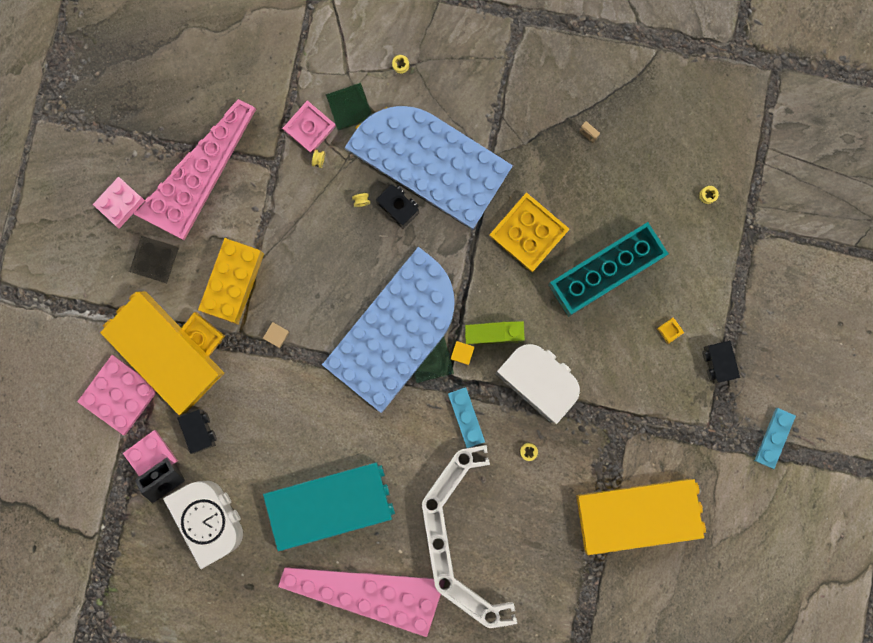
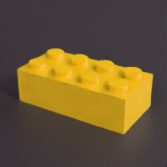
(231, 281)

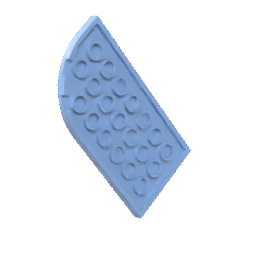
(431, 160)
(396, 332)

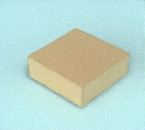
(589, 132)
(276, 335)

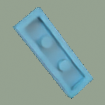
(466, 417)
(775, 438)

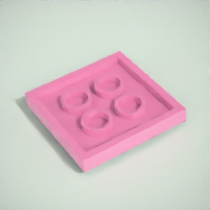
(117, 395)

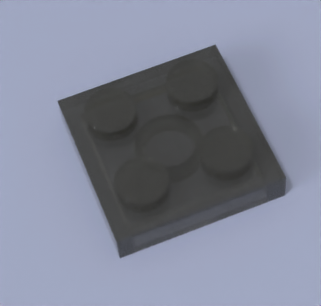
(153, 259)

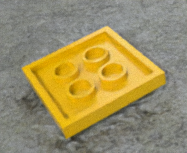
(529, 232)

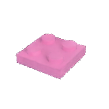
(309, 127)
(118, 202)
(148, 453)

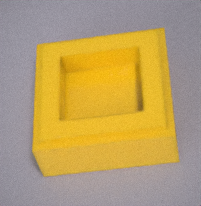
(670, 330)
(462, 353)

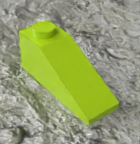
(495, 333)

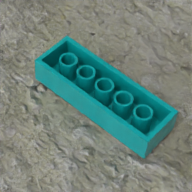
(608, 269)

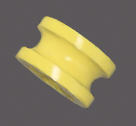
(402, 69)
(318, 158)
(702, 195)
(361, 200)
(535, 452)

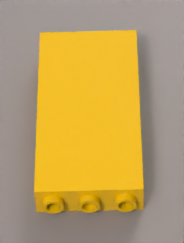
(161, 352)
(640, 516)

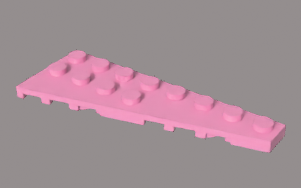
(185, 191)
(385, 598)

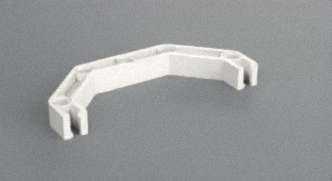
(440, 558)

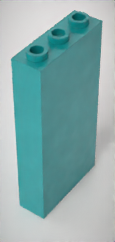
(328, 506)

